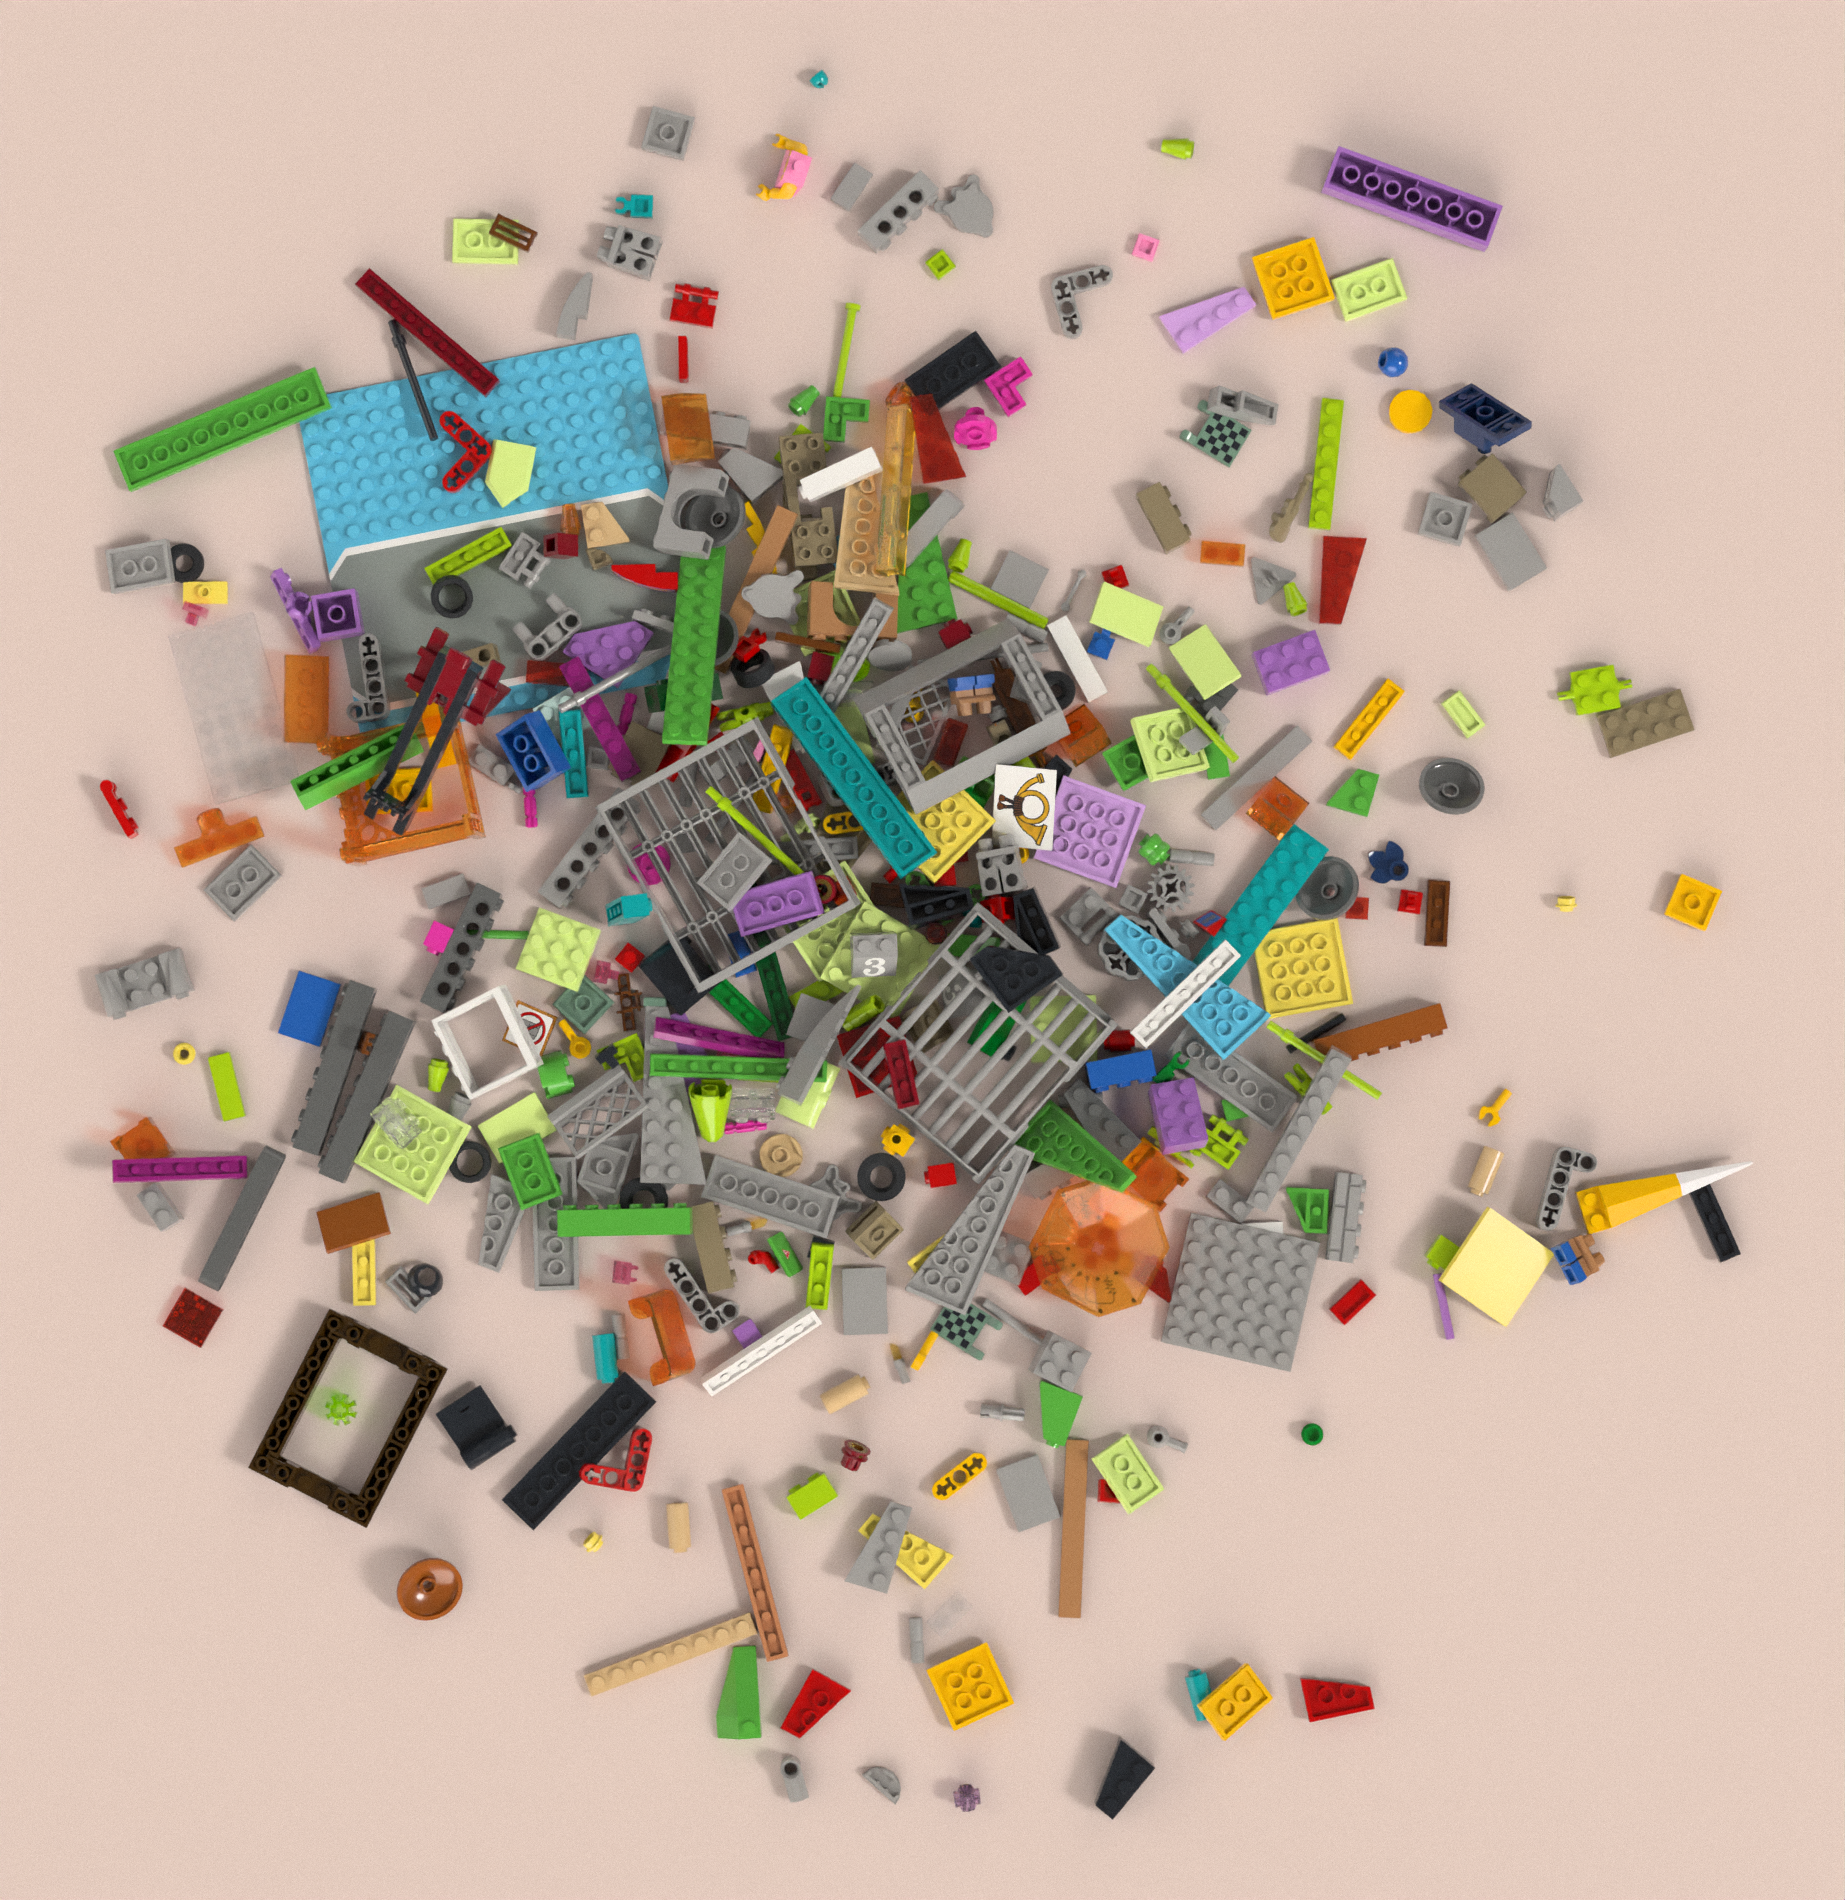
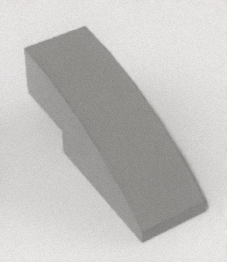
(575, 308)
(1242, 406)

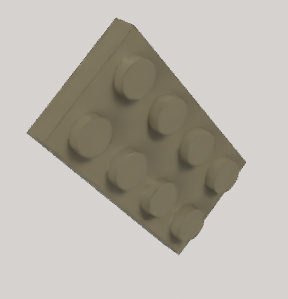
(1645, 723)

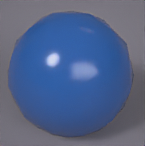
(1393, 362)

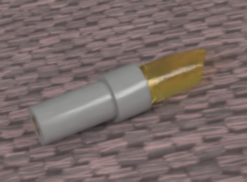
(746, 1227)
(899, 1363)

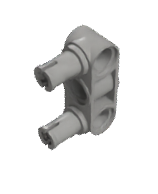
(554, 635)

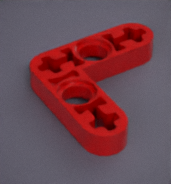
(471, 454)
(623, 1474)

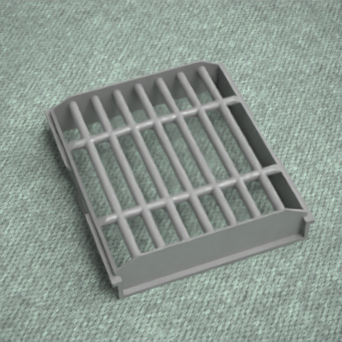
(667, 835)
(947, 1079)

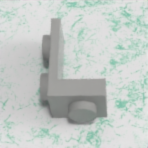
(1196, 739)

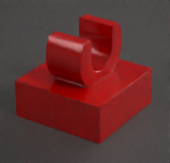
(1116, 576)
(1410, 902)

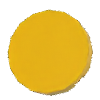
(1410, 411)

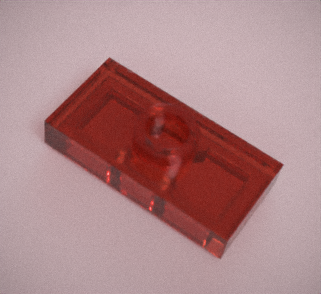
(545, 673)

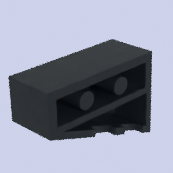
(934, 904)
(1033, 922)
(1123, 1778)

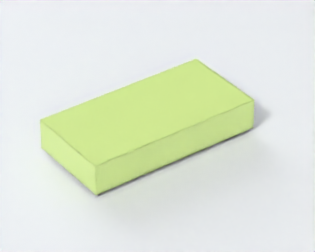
(1463, 714)

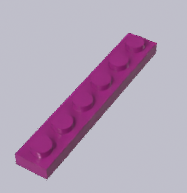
(601, 721)
(717, 1039)
(179, 1169)

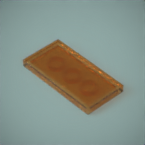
(305, 698)

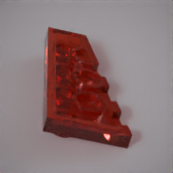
(935, 450)
(1338, 571)

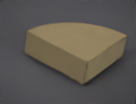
(598, 558)

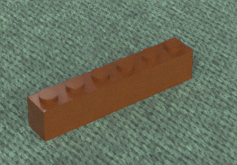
(1386, 1033)

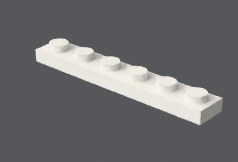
(1185, 994)
(760, 1351)

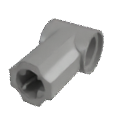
(794, 1780)

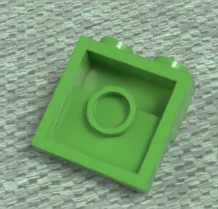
(1126, 763)

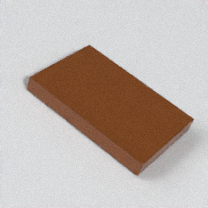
(353, 1223)

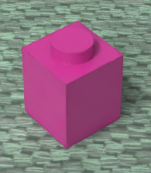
(437, 938)

